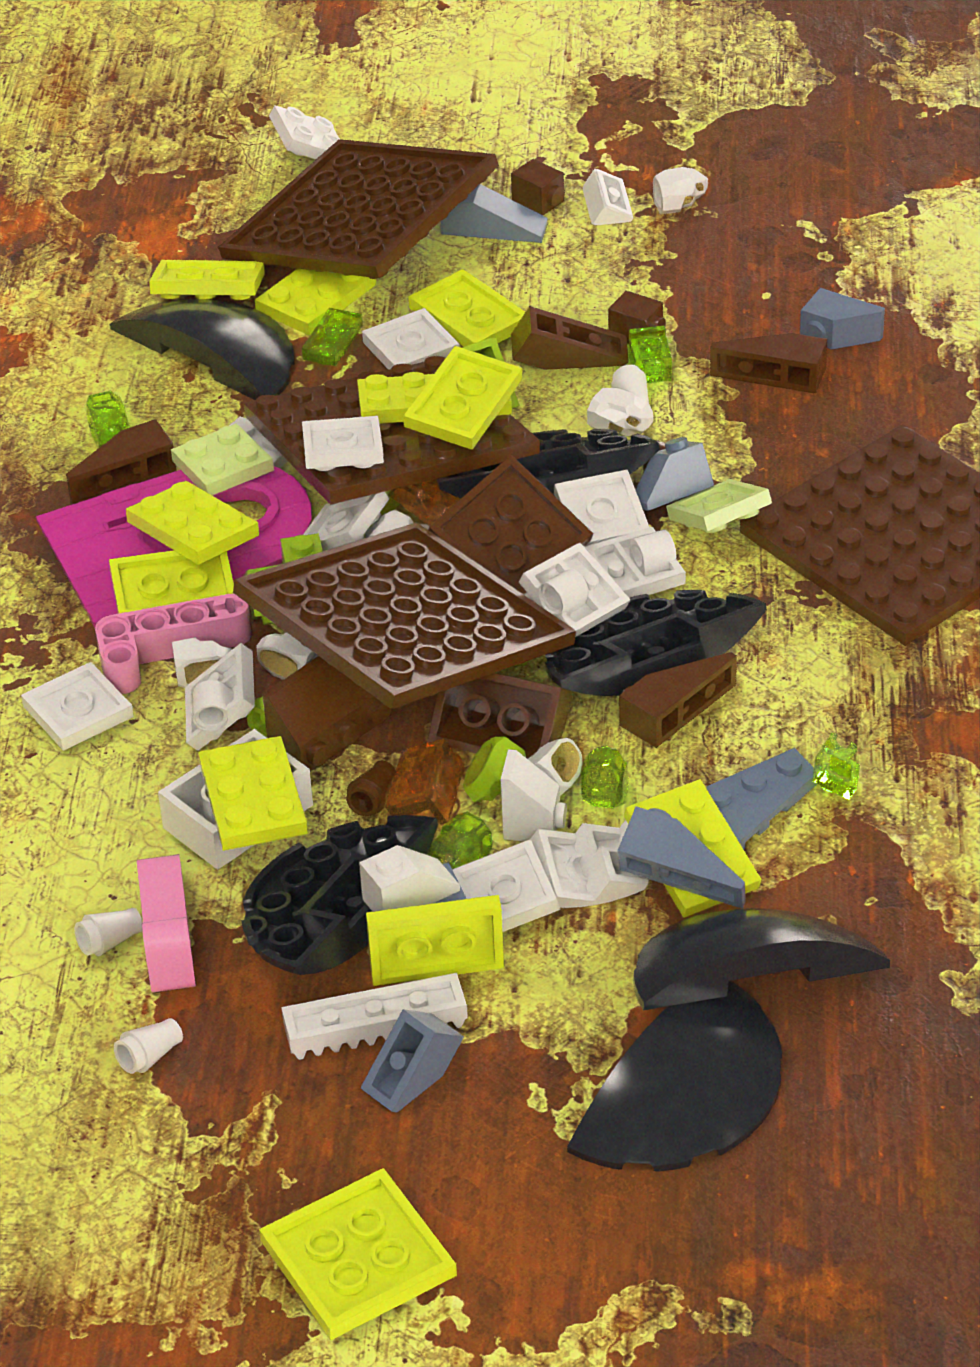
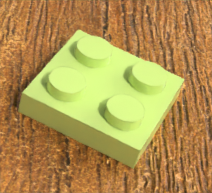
(222, 459)
(718, 505)

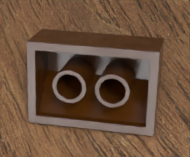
(500, 707)
(320, 712)

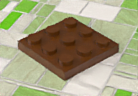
(510, 524)

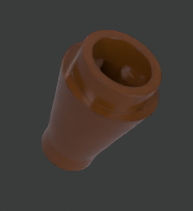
(370, 790)

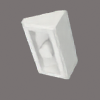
(606, 199)

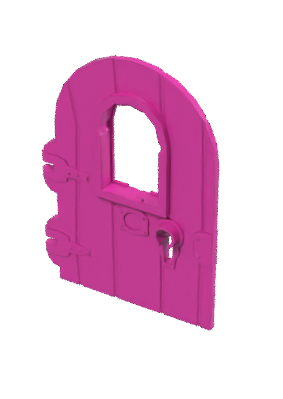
(98, 530)

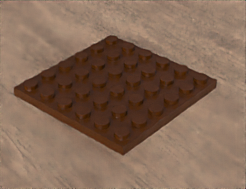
(359, 208)
(407, 454)
(884, 533)
(404, 614)

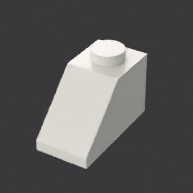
(528, 799)
(404, 879)

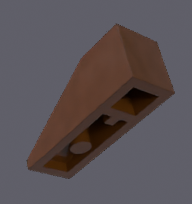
(565, 343)
(773, 360)
(125, 459)
(675, 696)

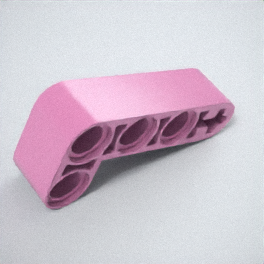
(148, 634)
(165, 923)

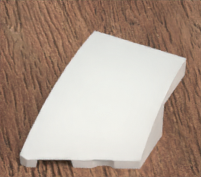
(585, 865)

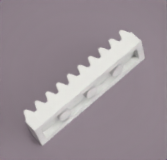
(370, 1013)

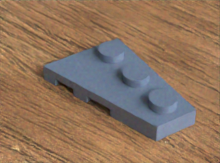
(761, 792)

